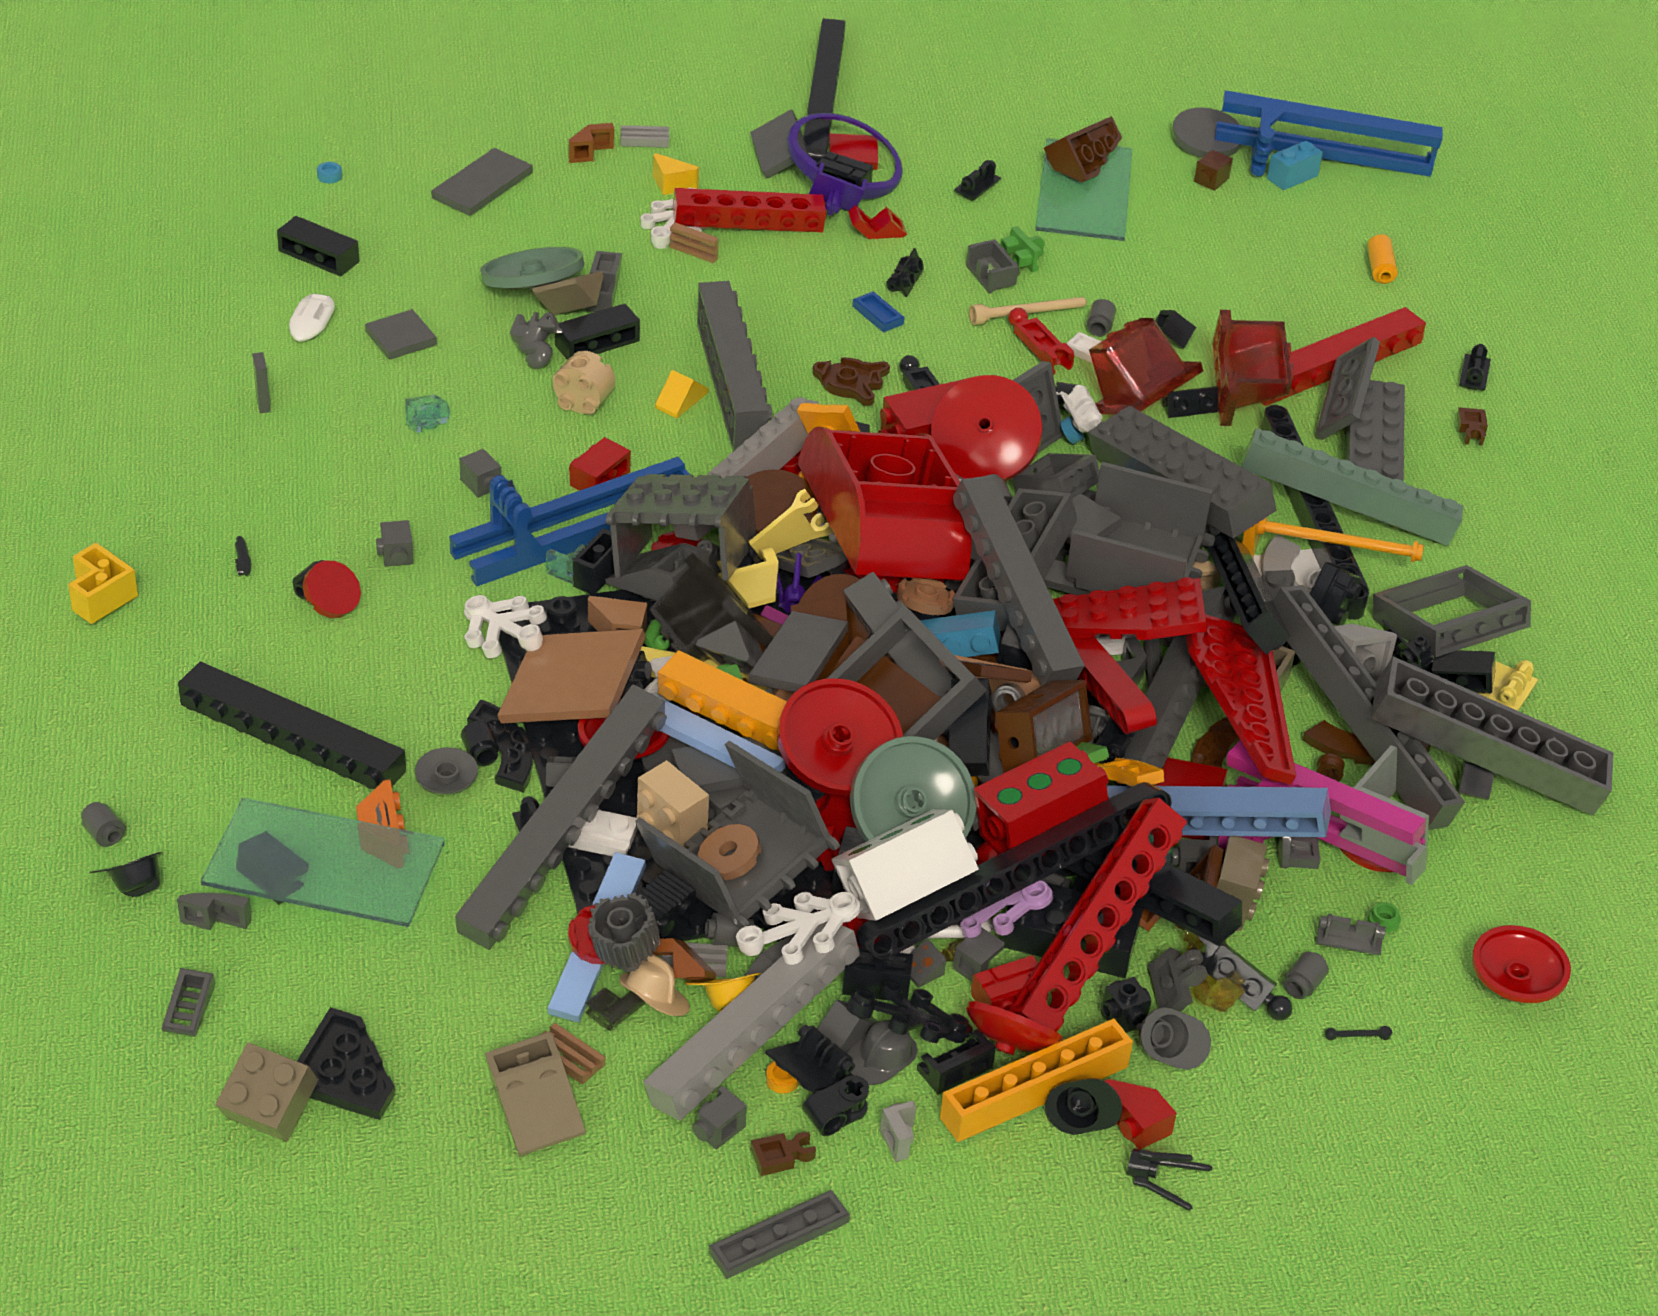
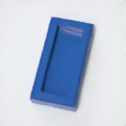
(878, 311)

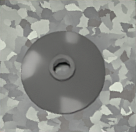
(446, 770)

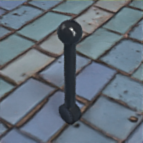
(1384, 1033)

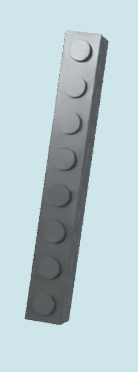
(1017, 580)

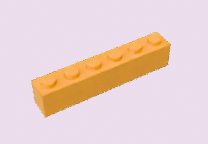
(721, 698)
(1028, 1081)

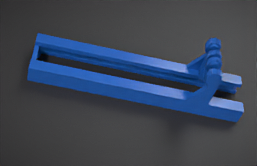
(1266, 140)
(516, 521)

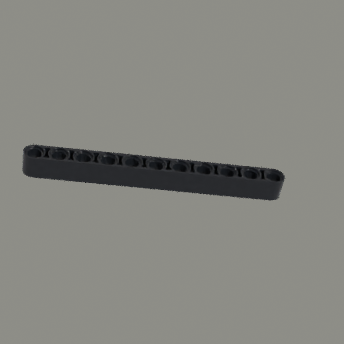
(824, 86)
(1316, 513)
(1001, 873)

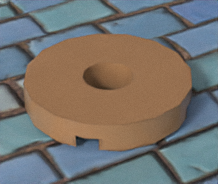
(925, 596)
(727, 838)

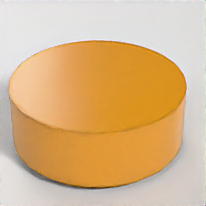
(780, 1080)

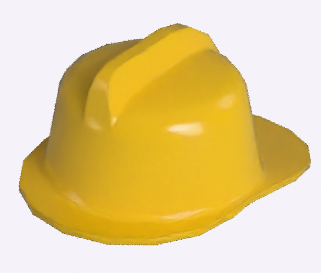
(724, 990)

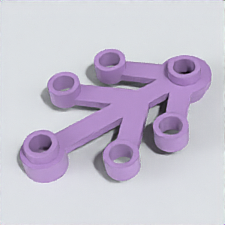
(1032, 897)

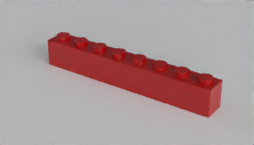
(1316, 361)

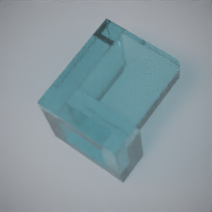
(560, 564)

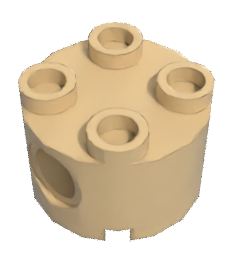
(583, 383)

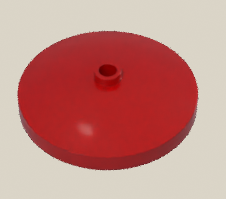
(1005, 445)
(831, 730)

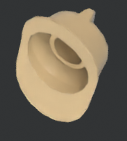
(656, 986)

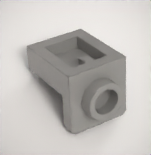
(897, 1130)

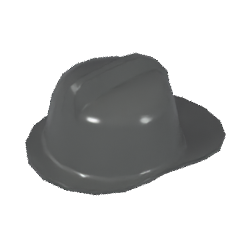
(1174, 1038)
(882, 1053)

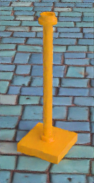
(830, 416)
(1252, 536)

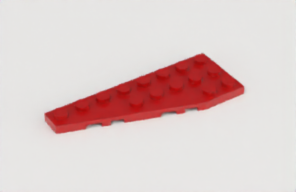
(1144, 611)
(1248, 693)

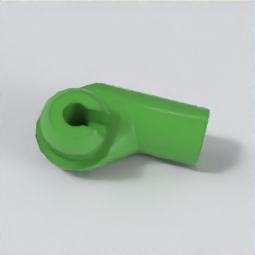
(653, 637)

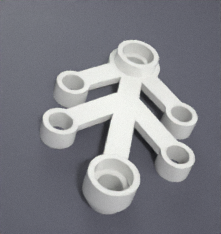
(661, 234)
(480, 609)
(834, 911)

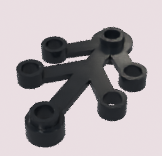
(910, 1014)

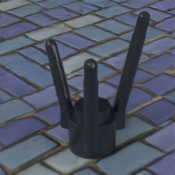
(1146, 1164)

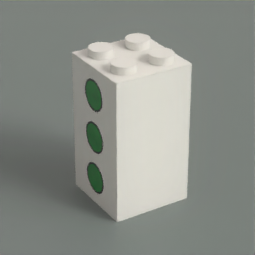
(906, 863)

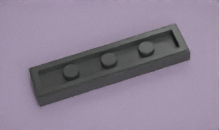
(779, 1234)

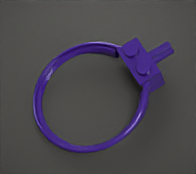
(835, 191)

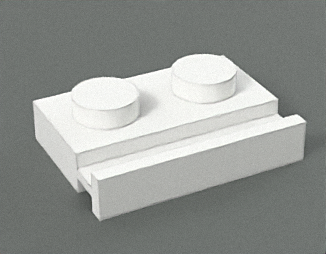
(607, 834)

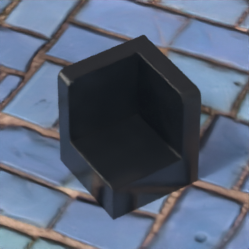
(1175, 327)

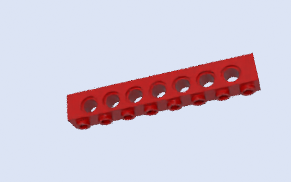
(1083, 921)

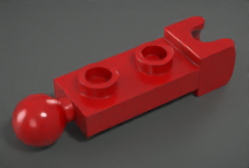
(1041, 340)

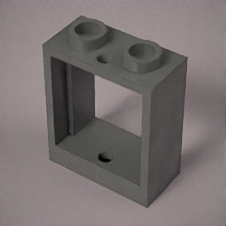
(1060, 473)

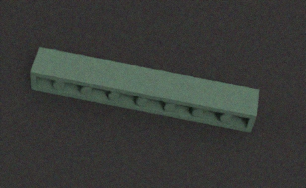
(1352, 486)

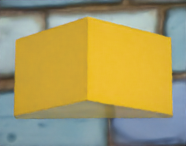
(674, 174)
(679, 394)

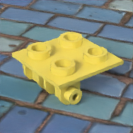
(1512, 685)

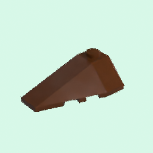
(1085, 150)

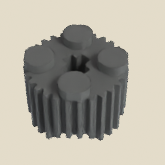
(624, 931)

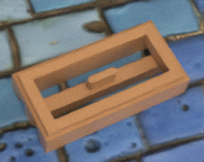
(694, 246)
(576, 1051)

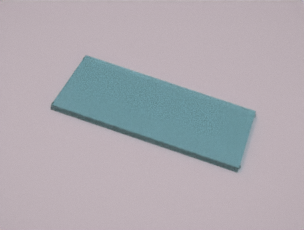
(1088, 207)
(324, 862)

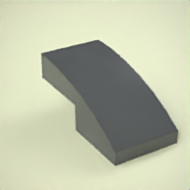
(207, 908)

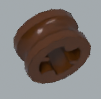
(1330, 762)

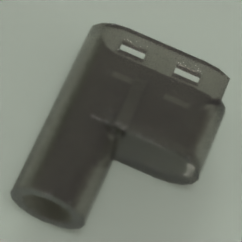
(612, 1008)

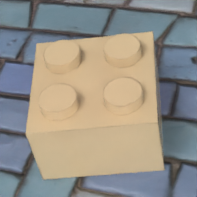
(672, 802)

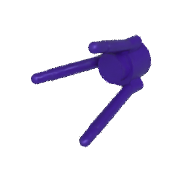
(795, 591)

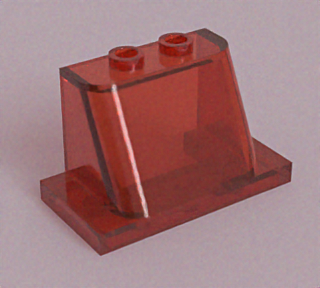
(1249, 363)
(1138, 367)

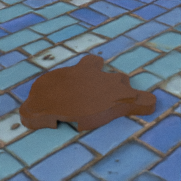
(852, 378)

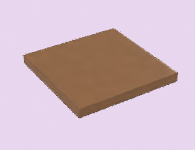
(572, 676)

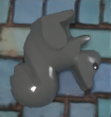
(532, 335)

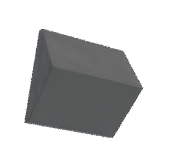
(731, 646)

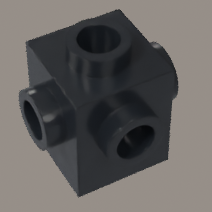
(1126, 1003)

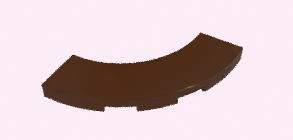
(1340, 742)
(1215, 744)

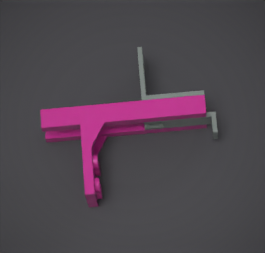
(1369, 821)

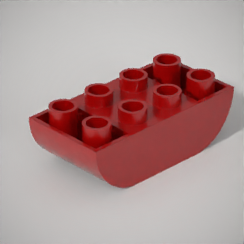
(888, 502)

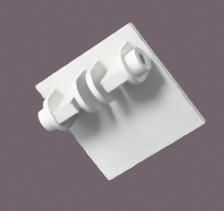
(1082, 408)

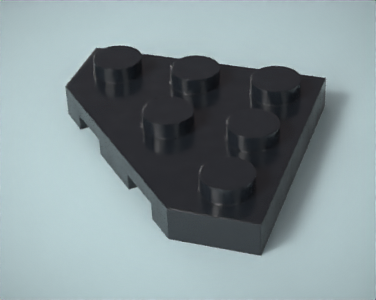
(347, 1066)

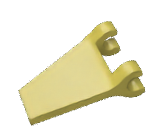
(792, 527)
(756, 582)

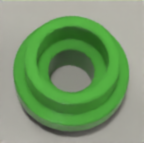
(1386, 915)

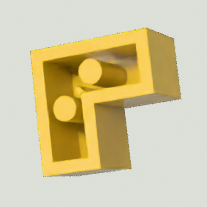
(100, 583)

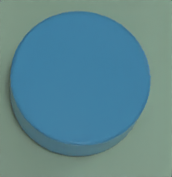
(329, 172)
(1071, 431)

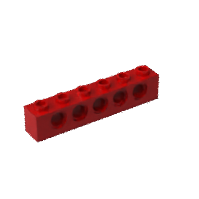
(749, 210)

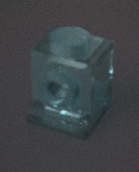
(426, 412)

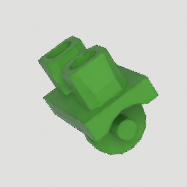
(1024, 248)

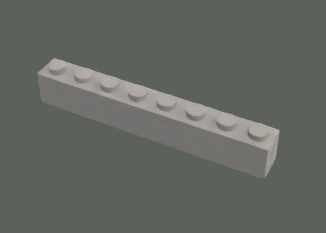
(765, 450)
(746, 1025)

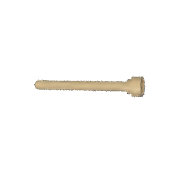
(980, 314)

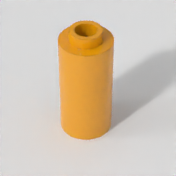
(1382, 259)

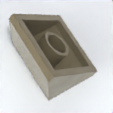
(570, 293)

